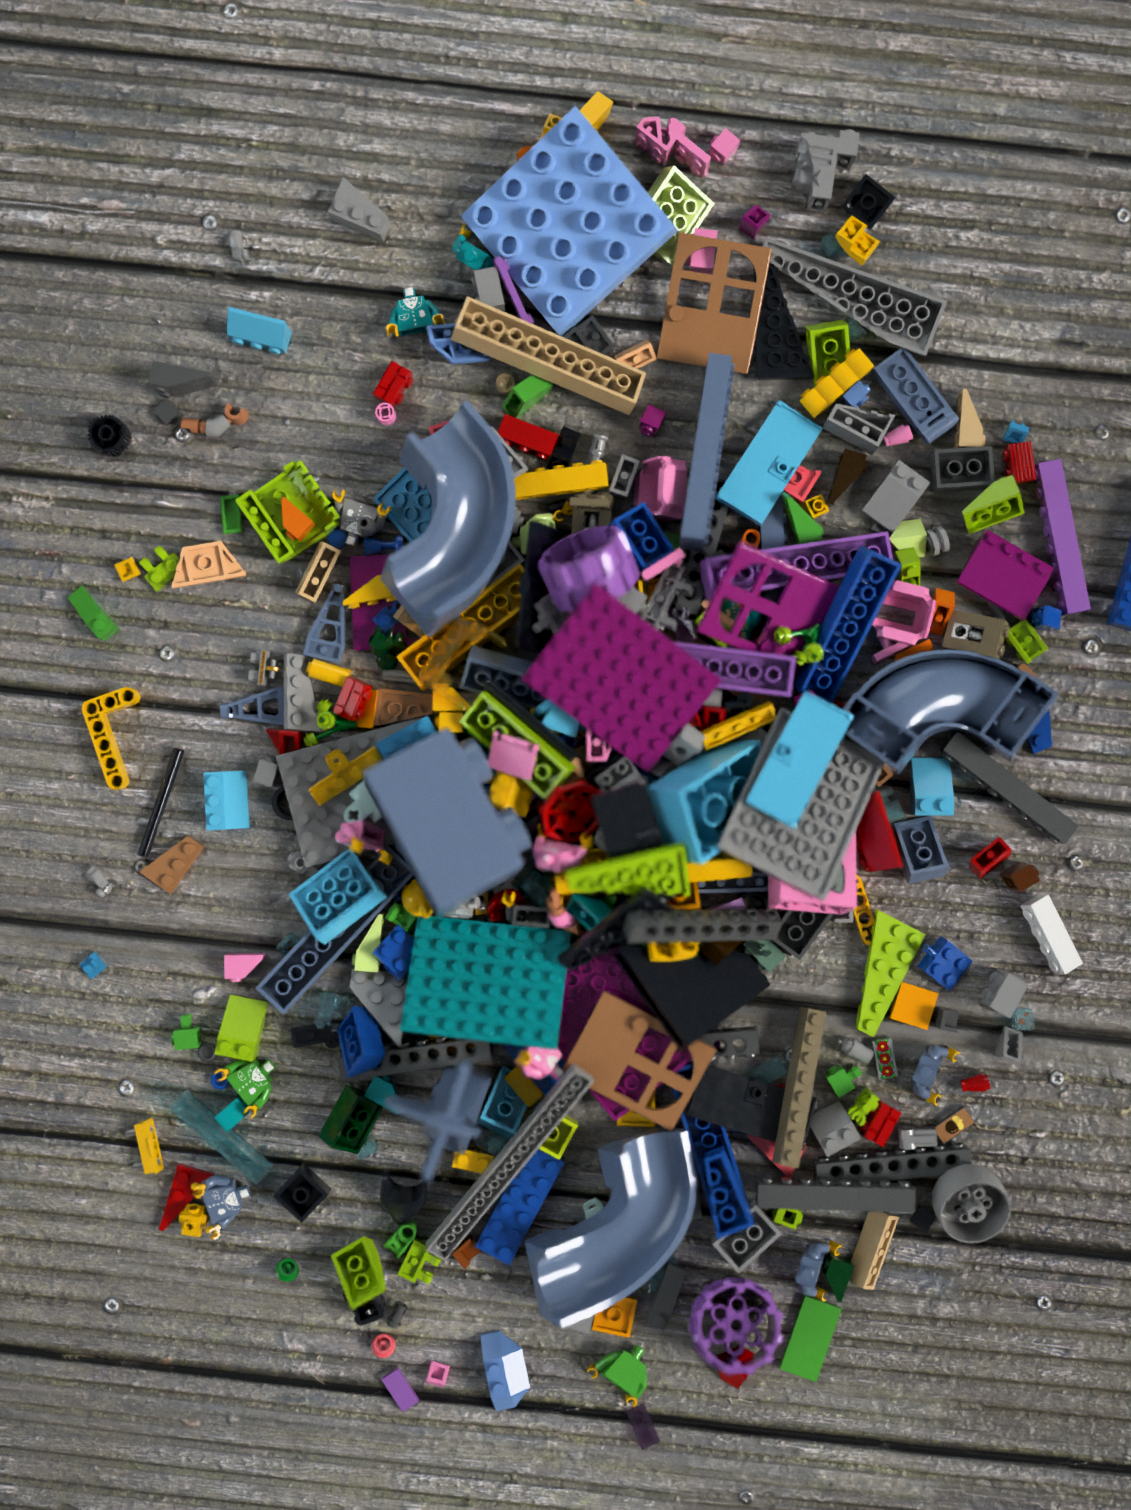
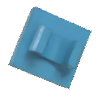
(1015, 432)
(93, 965)

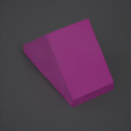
(753, 221)

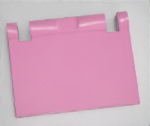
(512, 756)

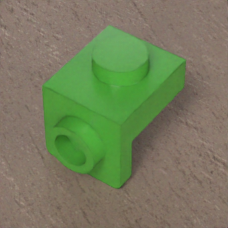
(398, 915)

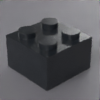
(302, 1192)

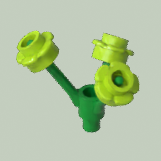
(810, 652)
(326, 720)

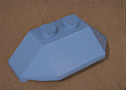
(453, 352)
(504, 1369)

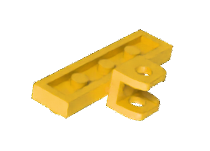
(343, 773)

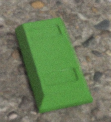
(231, 514)

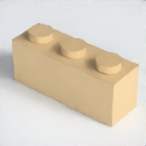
(317, 571)

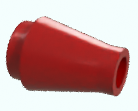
(976, 1083)

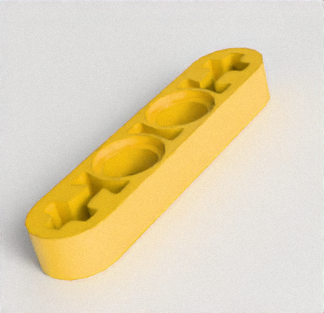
(863, 908)

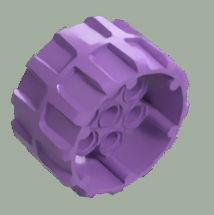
(588, 558)
(767, 1347)

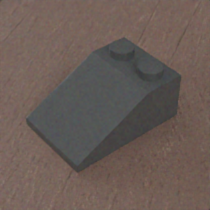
(178, 380)

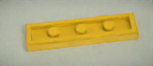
(738, 725)

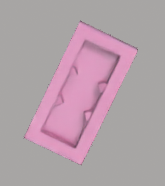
(890, 650)

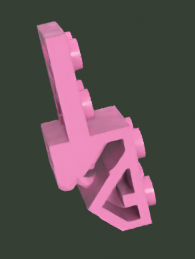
(650, 138)

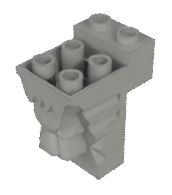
(816, 164)

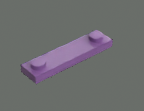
(502, 267)

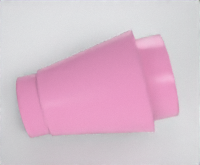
(898, 436)

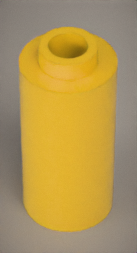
(327, 672)

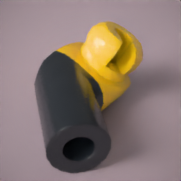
(562, 505)

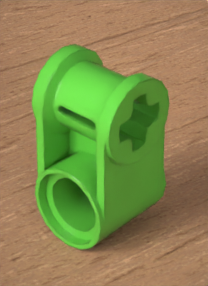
(399, 1239)

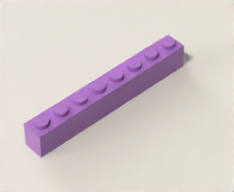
(1061, 538)

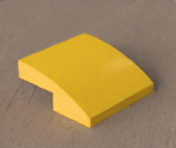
(855, 241)

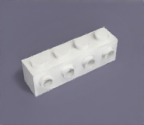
(1051, 934)

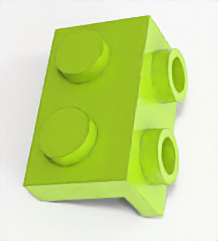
(1026, 641)

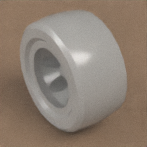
(978, 1215)

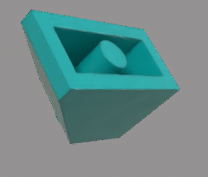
(588, 910)
(381, 1088)
(232, 1114)

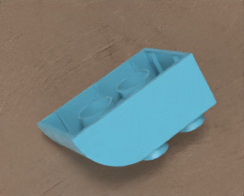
(700, 797)

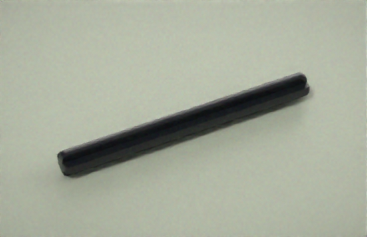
(530, 720)
(160, 803)

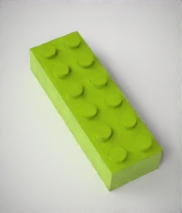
(490, 715)

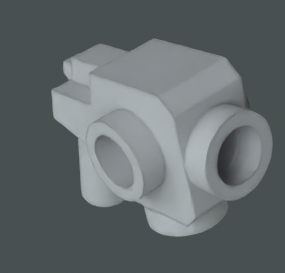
(297, 863)

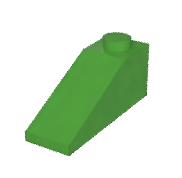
(803, 526)
(93, 614)

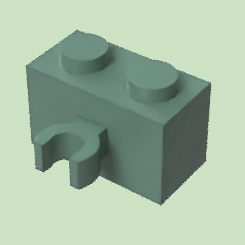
(765, 952)

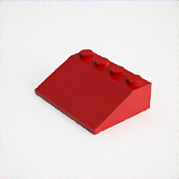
(875, 838)

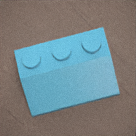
(258, 331)
(226, 800)

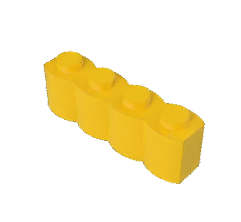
(838, 382)

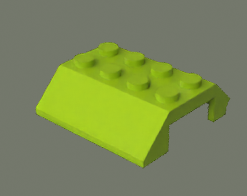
(264, 511)

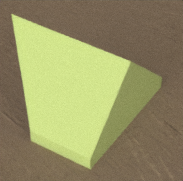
(910, 534)

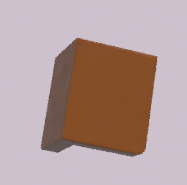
(466, 1251)

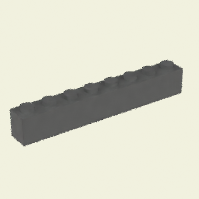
(1008, 787)
(835, 1195)

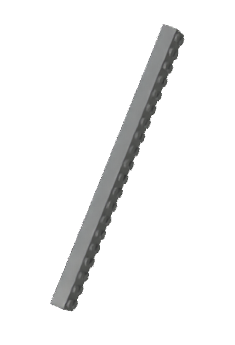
(509, 1162)

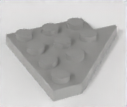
(382, 998)

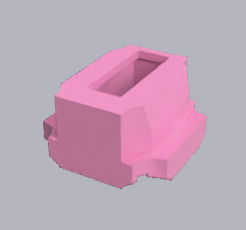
(662, 487)
(909, 598)

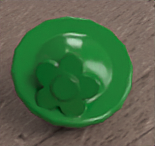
(287, 1270)

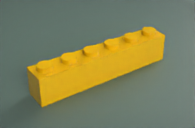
(562, 480)

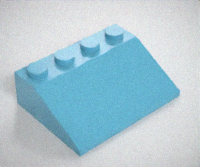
(337, 896)

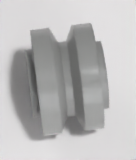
(937, 541)

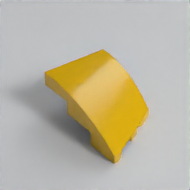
(672, 950)

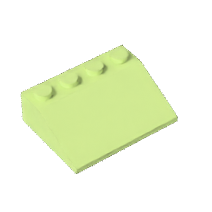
(681, 203)

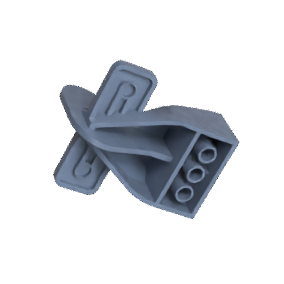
(450, 1112)

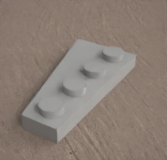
(299, 700)

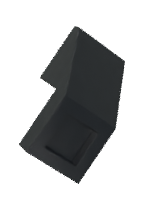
(564, 448)

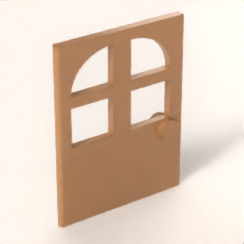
(694, 333)
(610, 1045)

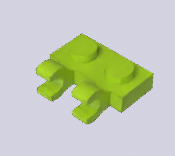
(162, 573)
(864, 1103)
(414, 1261)

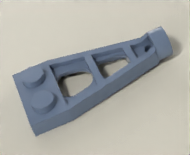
(325, 649)
(259, 698)

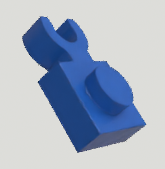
(385, 618)

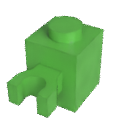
(187, 1036)
(840, 1080)

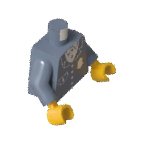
(927, 1070)
(221, 1199)
(811, 1266)

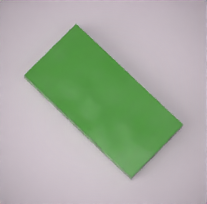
(810, 1338)

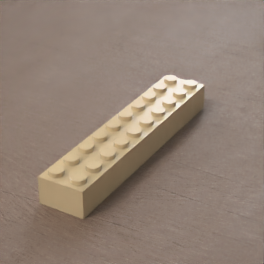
(548, 356)

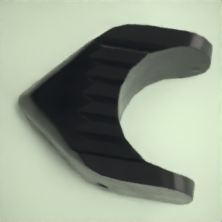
(402, 1201)

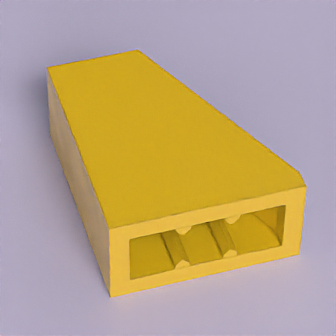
(597, 110)

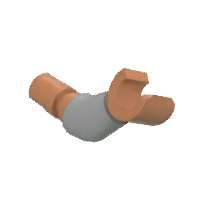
(218, 425)

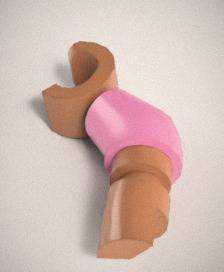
(559, 915)

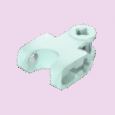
(362, 804)

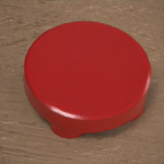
(496, 907)

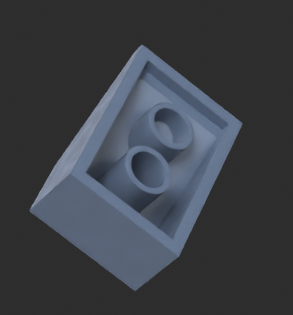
(920, 850)

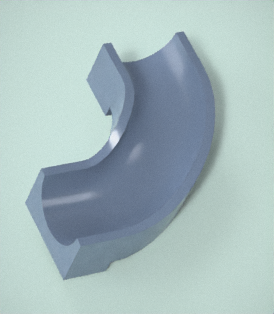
(468, 523)
(946, 693)
(629, 1239)

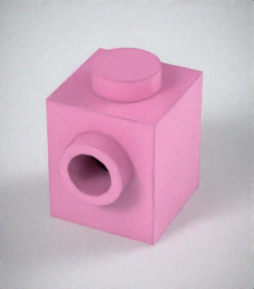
(723, 146)

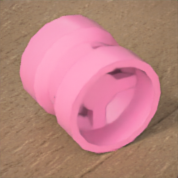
(385, 414)

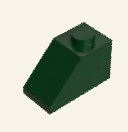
(837, 1272)

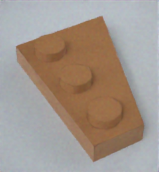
(401, 705)
(173, 865)

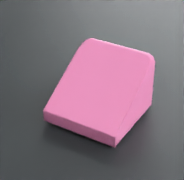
(437, 1374)

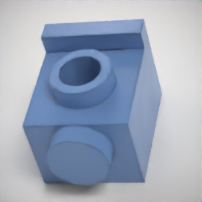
(856, 395)

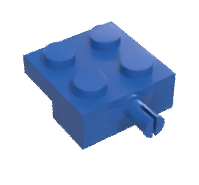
(395, 952)
(944, 963)

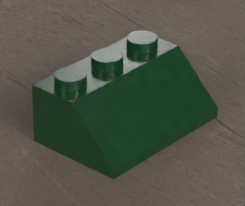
(350, 1120)

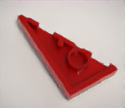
(181, 1191)

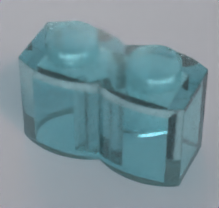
(536, 887)

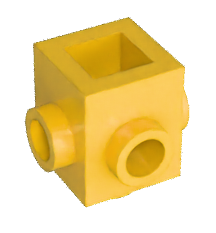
(193, 1220)

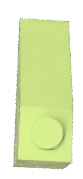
(363, 958)

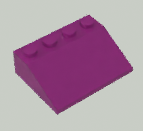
(1004, 574)

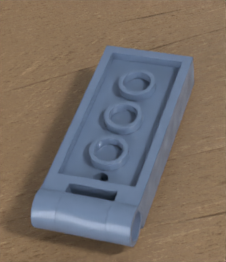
(915, 396)

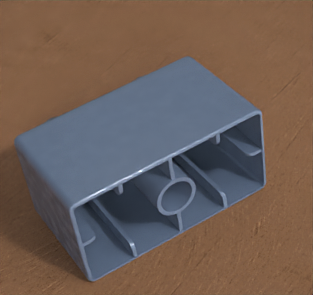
(445, 819)

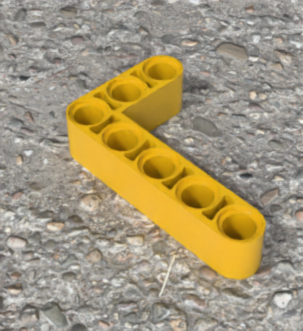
(107, 734)

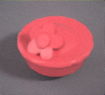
(383, 1345)

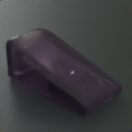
(643, 1426)

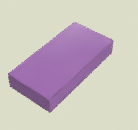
(400, 1389)

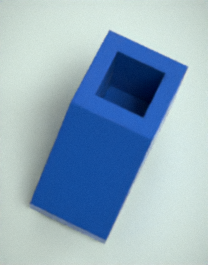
(1045, 618)

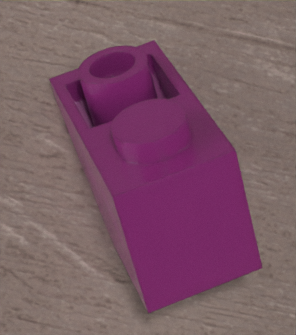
(651, 421)

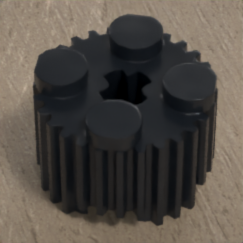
(116, 442)

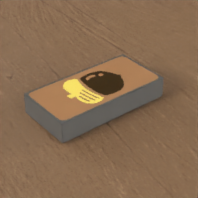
(953, 1124)

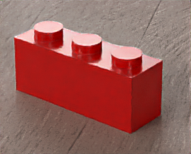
(528, 437)

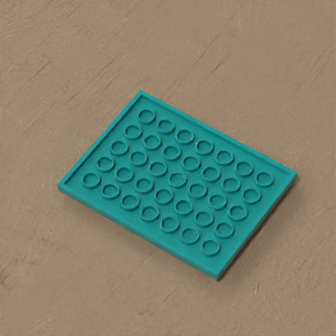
(486, 982)

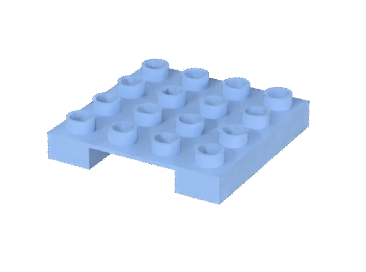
(569, 222)

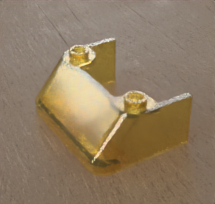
(433, 672)

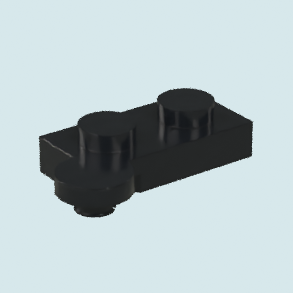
(738, 705)
(312, 1035)

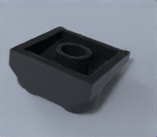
(868, 201)

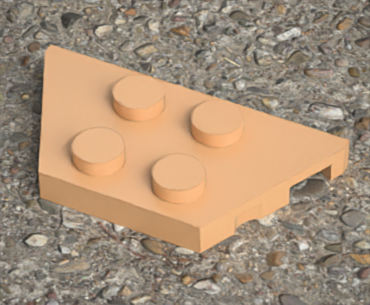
(205, 565)

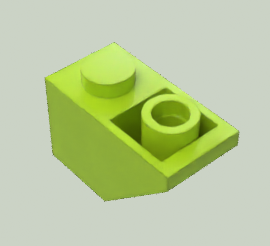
(911, 566)

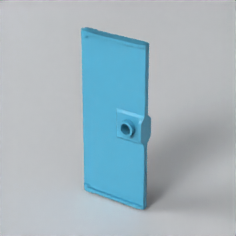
(769, 463)
(799, 759)

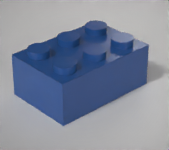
(644, 536)

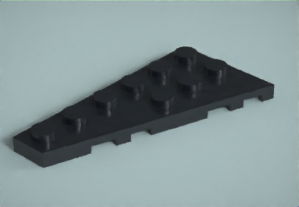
(777, 339)

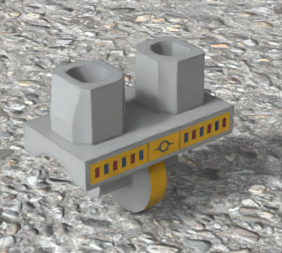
(263, 659)

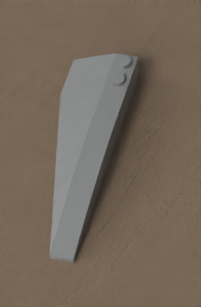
(882, 306)

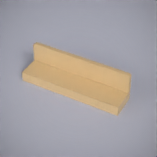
(872, 1248)

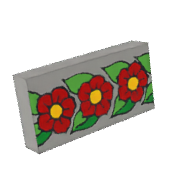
(884, 1058)

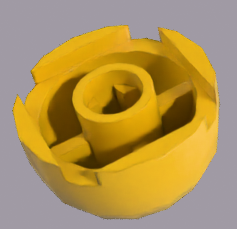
(412, 897)

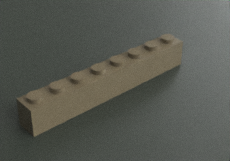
(799, 1087)

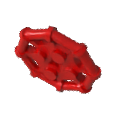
(561, 812)

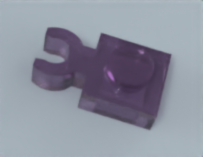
(686, 629)

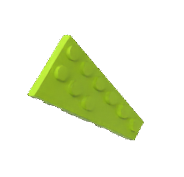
(658, 869)
(887, 963)

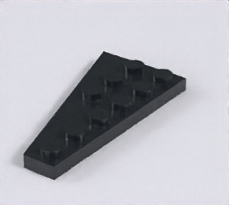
(610, 930)

